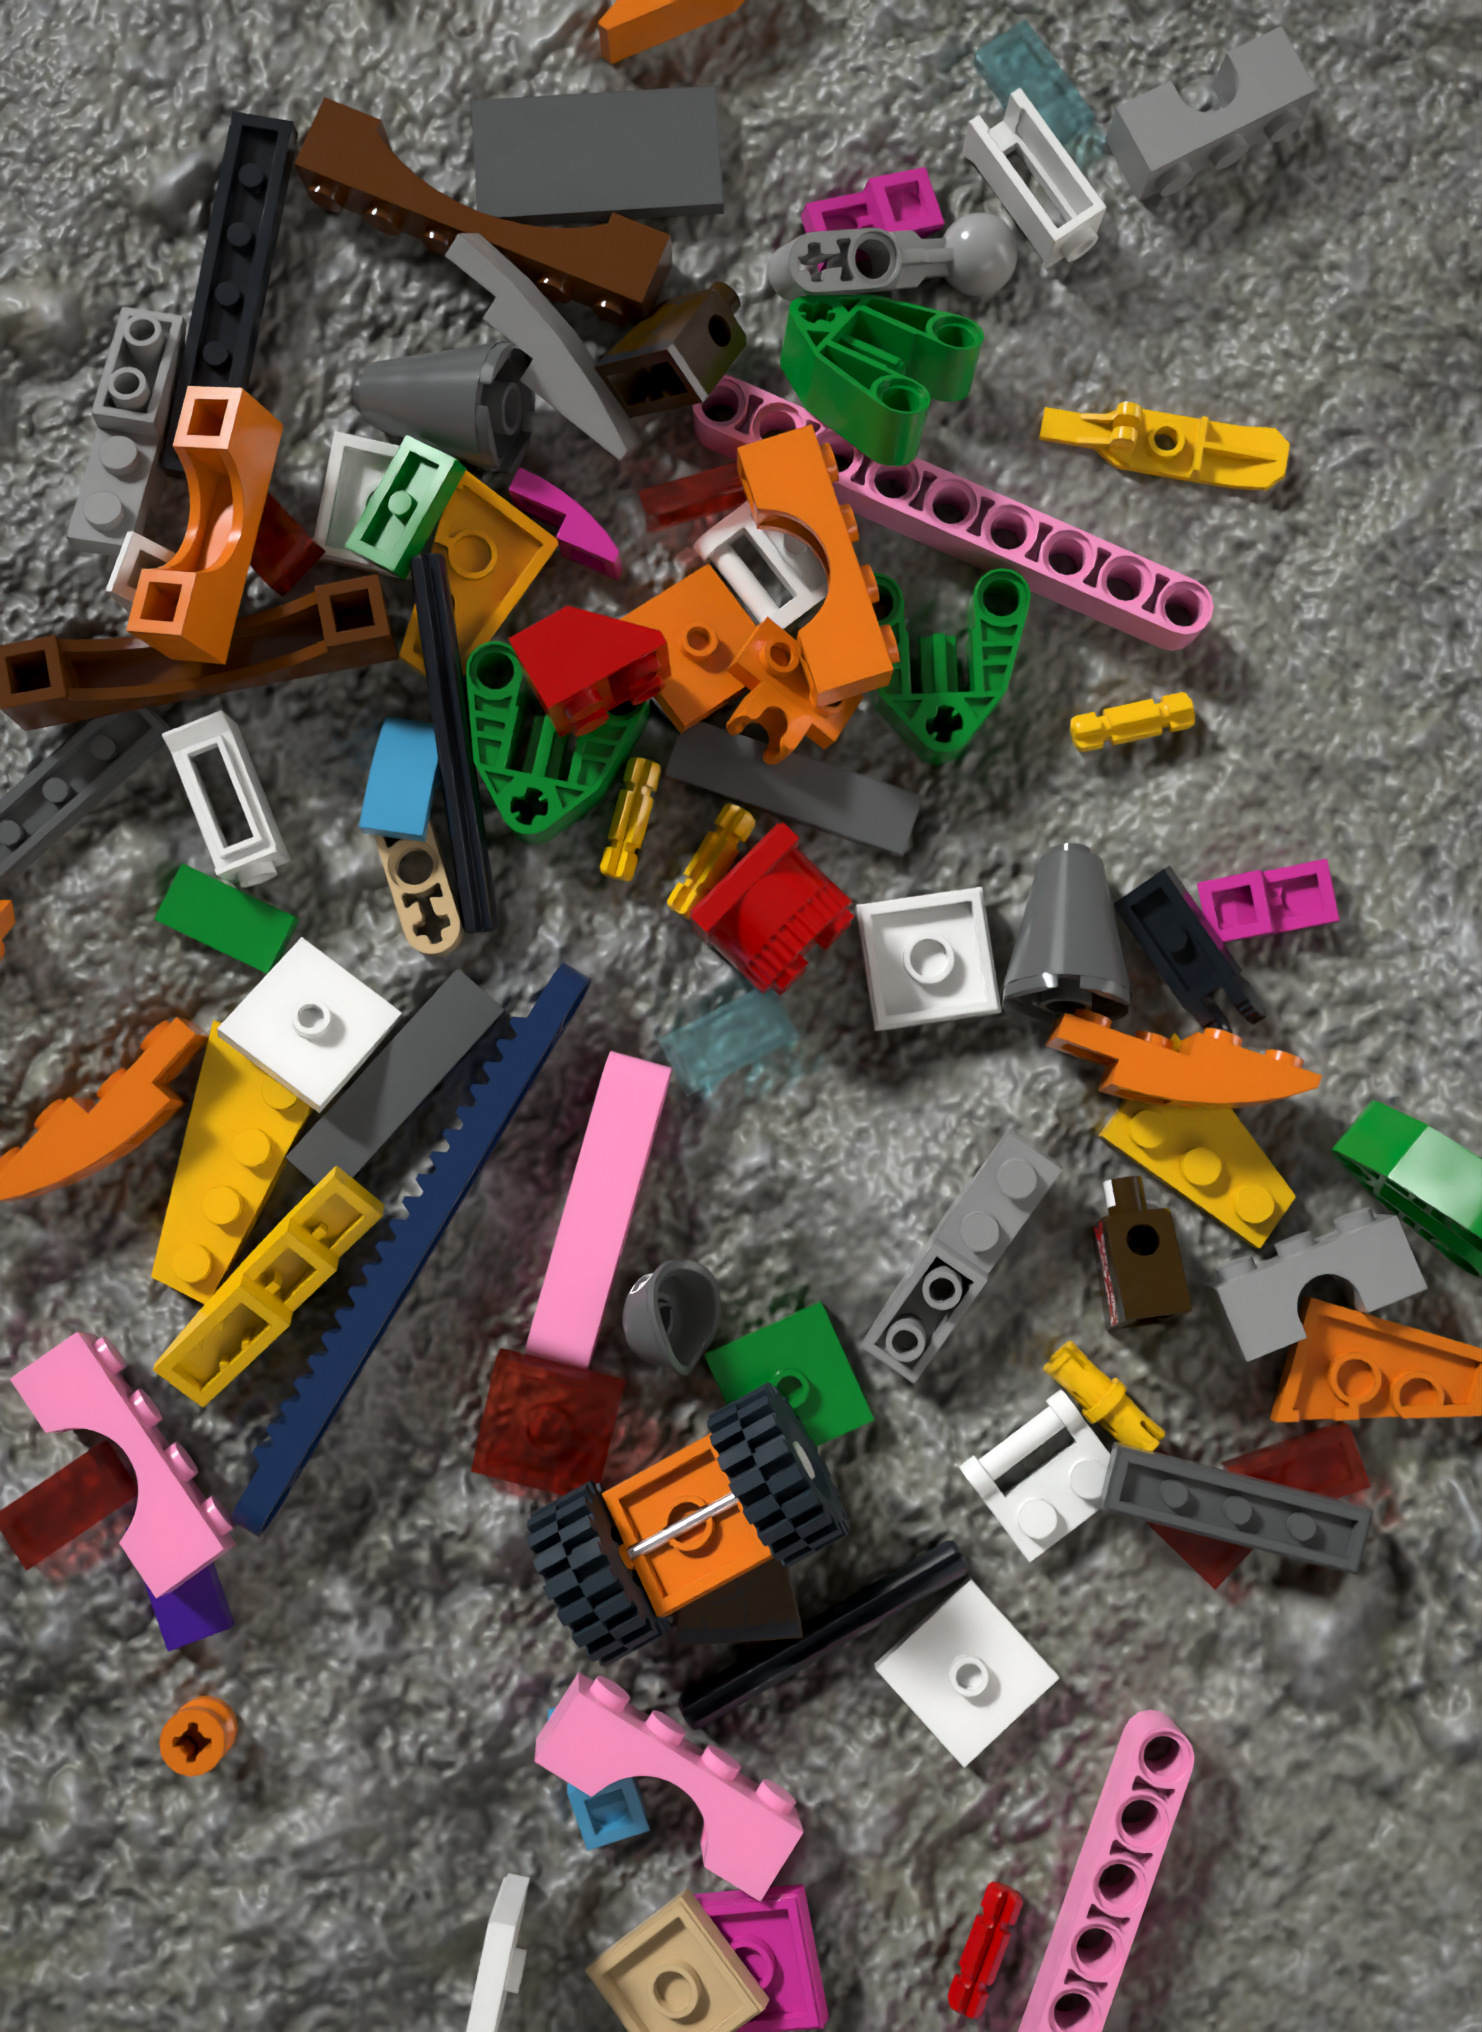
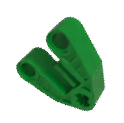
(875, 366)
(989, 665)
(496, 737)
(1419, 1178)

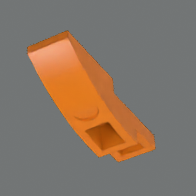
(1203, 1074)
(86, 1137)

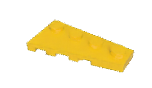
(226, 1168)

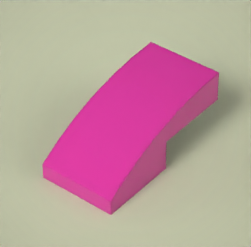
(887, 202)
(579, 535)
(1270, 901)

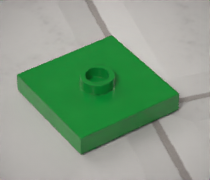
(804, 1363)

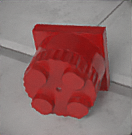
(772, 912)

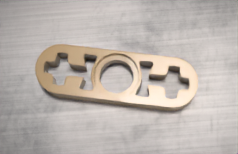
(414, 916)

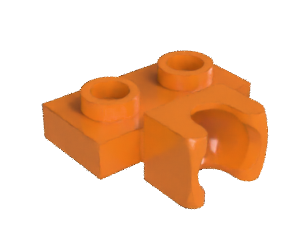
(781, 695)

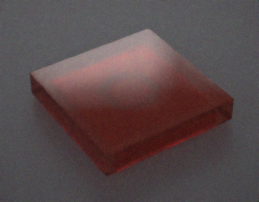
(546, 1423)

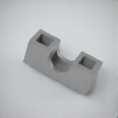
(1167, 142)
(1259, 1300)

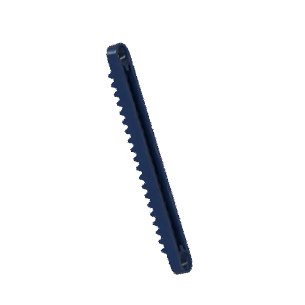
(417, 1236)

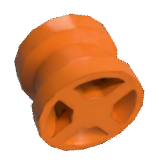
(211, 1726)

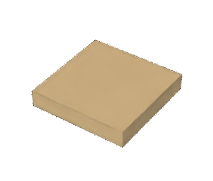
(677, 1974)

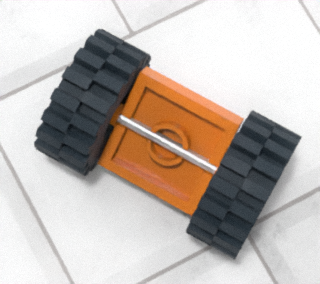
(685, 1526)

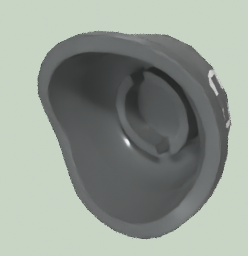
(673, 1315)

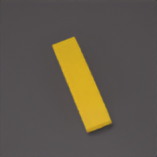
(269, 1287)

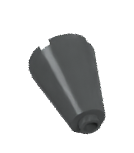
(454, 401)
(1067, 943)

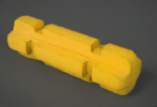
(1132, 722)
(630, 819)
(712, 859)

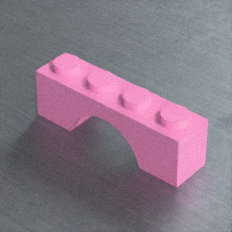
(173, 1524)
(603, 1739)

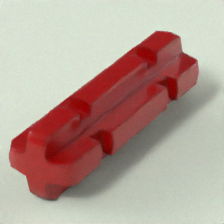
(984, 1950)

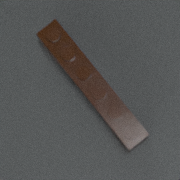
(604, 266)
(81, 679)

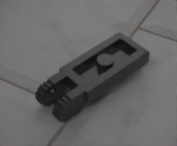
(1187, 950)

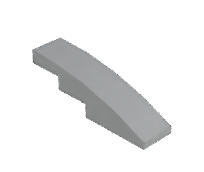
(561, 364)

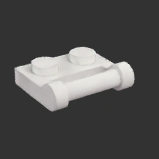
(785, 555)
(1053, 1495)

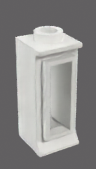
(1053, 169)
(254, 858)

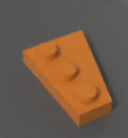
(1374, 1369)

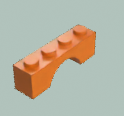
(228, 461)
(793, 493)

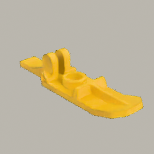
(1202, 449)

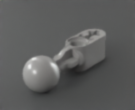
(972, 256)

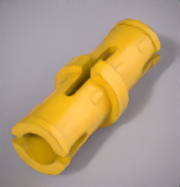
(1102, 1398)

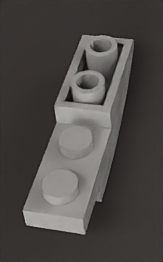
(133, 421)
(960, 1255)

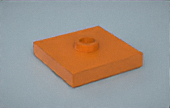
(703, 637)

